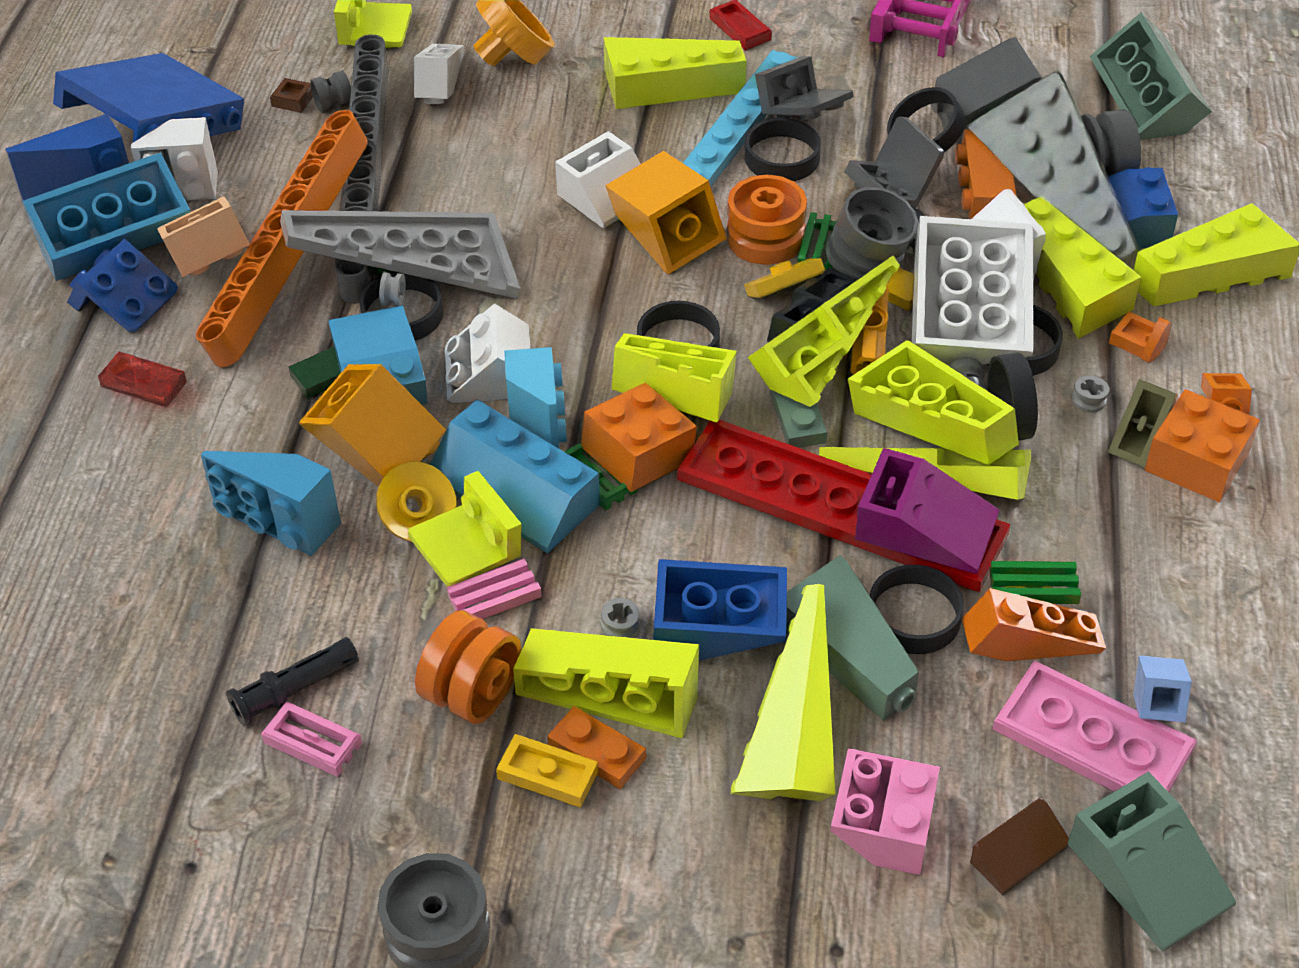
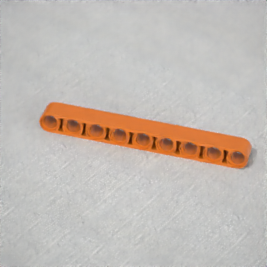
(267, 260)

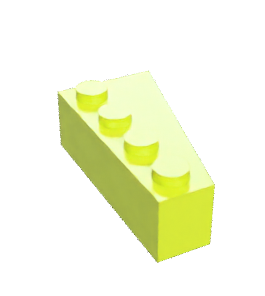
(671, 69)
(1215, 256)
(1081, 273)
(934, 403)
(612, 677)

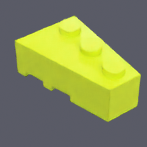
(685, 374)

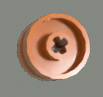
(766, 219)
(467, 666)

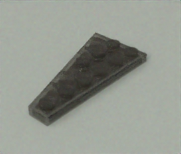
(1053, 156)

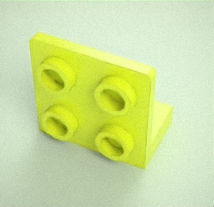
(363, 18)
(470, 537)

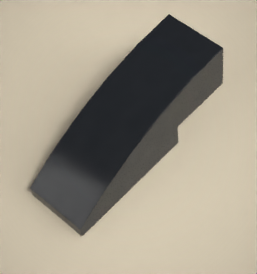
(807, 299)

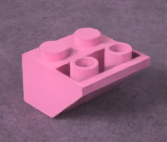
(885, 809)

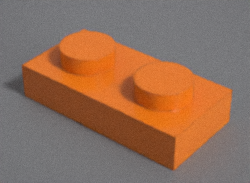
(588, 737)

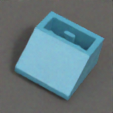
(532, 393)

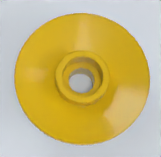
(417, 482)

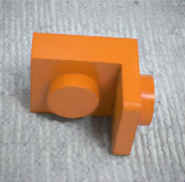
(1228, 389)

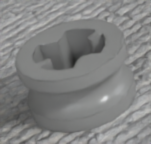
(392, 289)
(1081, 396)
(622, 607)

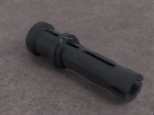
(275, 688)

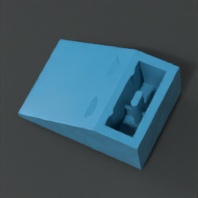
(275, 495)

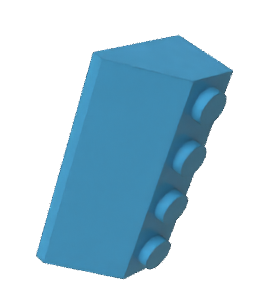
(101, 211)
(532, 477)

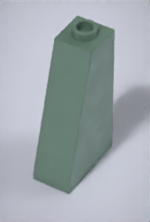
(860, 642)

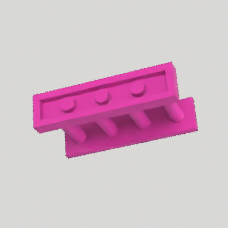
(885, 20)

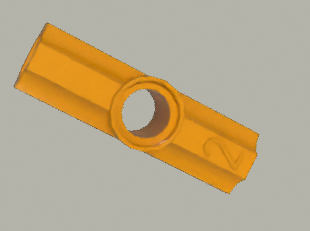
(872, 339)

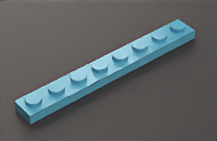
(730, 129)

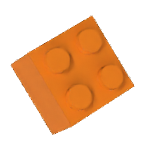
(637, 436)
(1201, 445)

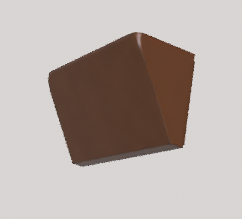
(1019, 846)

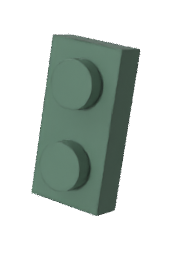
(799, 422)

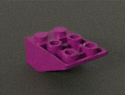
(924, 513)

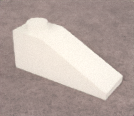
(437, 72)

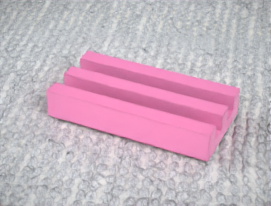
(492, 586)
(316, 757)

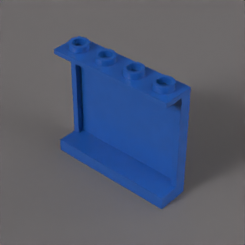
(149, 93)

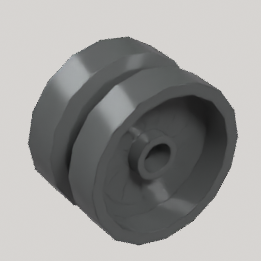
(434, 913)

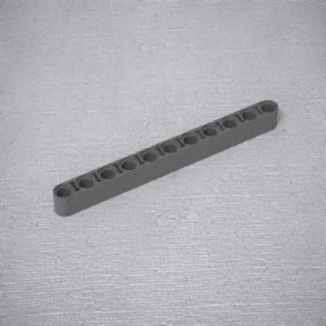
(363, 184)

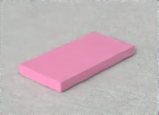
(1091, 731)

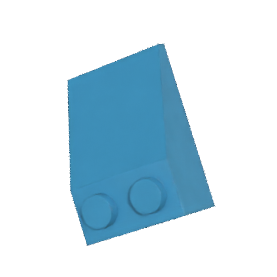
(381, 339)

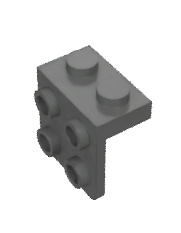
(793, 91)
(902, 165)

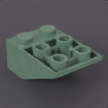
(1151, 860)

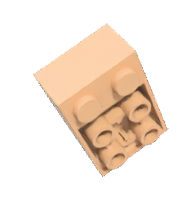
(204, 237)

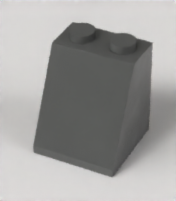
(986, 81)

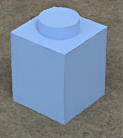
(1162, 688)

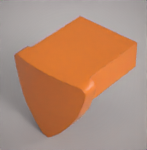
(1141, 336)

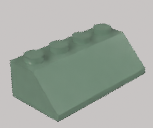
(1150, 80)

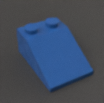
(66, 156)
(1146, 204)
(720, 606)

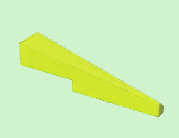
(808, 352)
(1002, 478)
(794, 729)

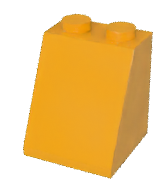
(667, 210)
(372, 421)

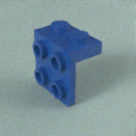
(123, 286)

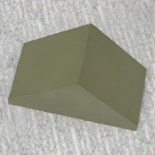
(1141, 421)

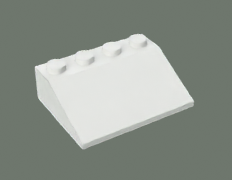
(973, 288)

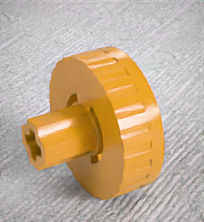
(510, 29)

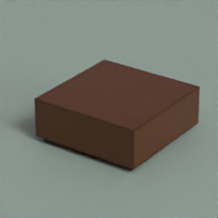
(292, 95)

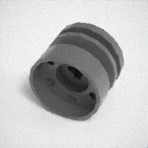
(1115, 140)
(870, 231)

